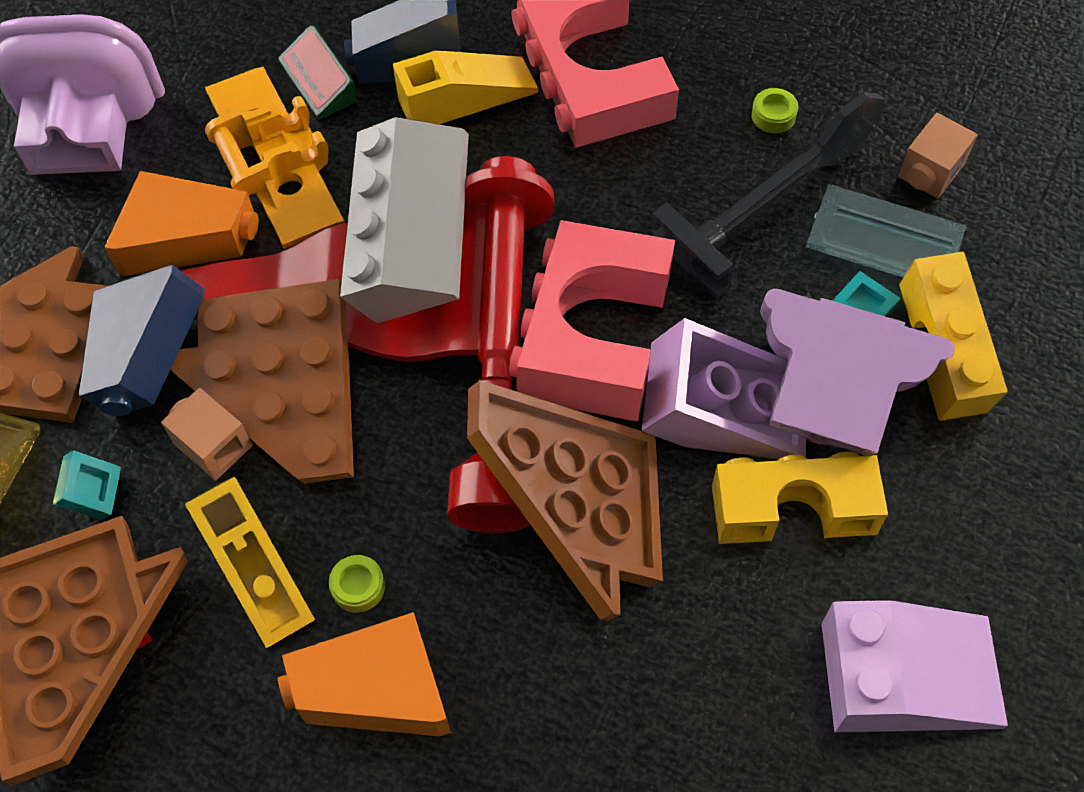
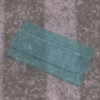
(880, 232)

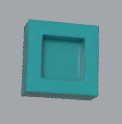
(868, 296)
(87, 485)

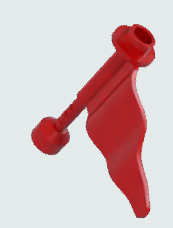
(483, 322)

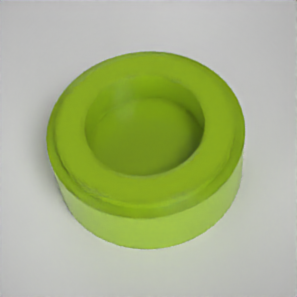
(774, 110)
(357, 583)

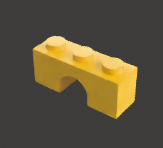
(945, 301)
(840, 488)

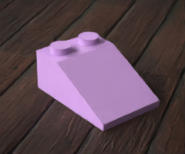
(715, 394)
(910, 668)

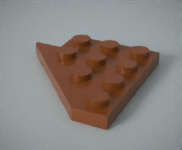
(44, 338)
(282, 372)
(578, 484)
(66, 636)

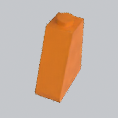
(179, 225)
(367, 681)

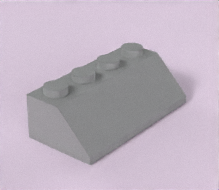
(405, 218)

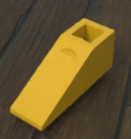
(457, 84)

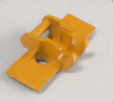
(288, 151)

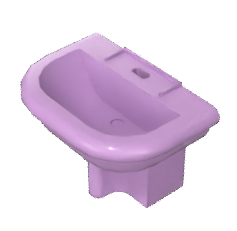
(74, 89)
(843, 368)

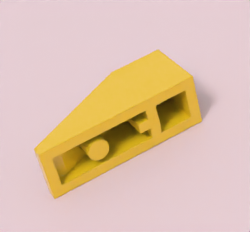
(250, 561)

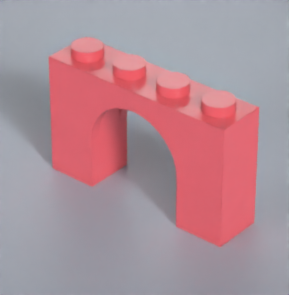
(588, 100)
(561, 362)

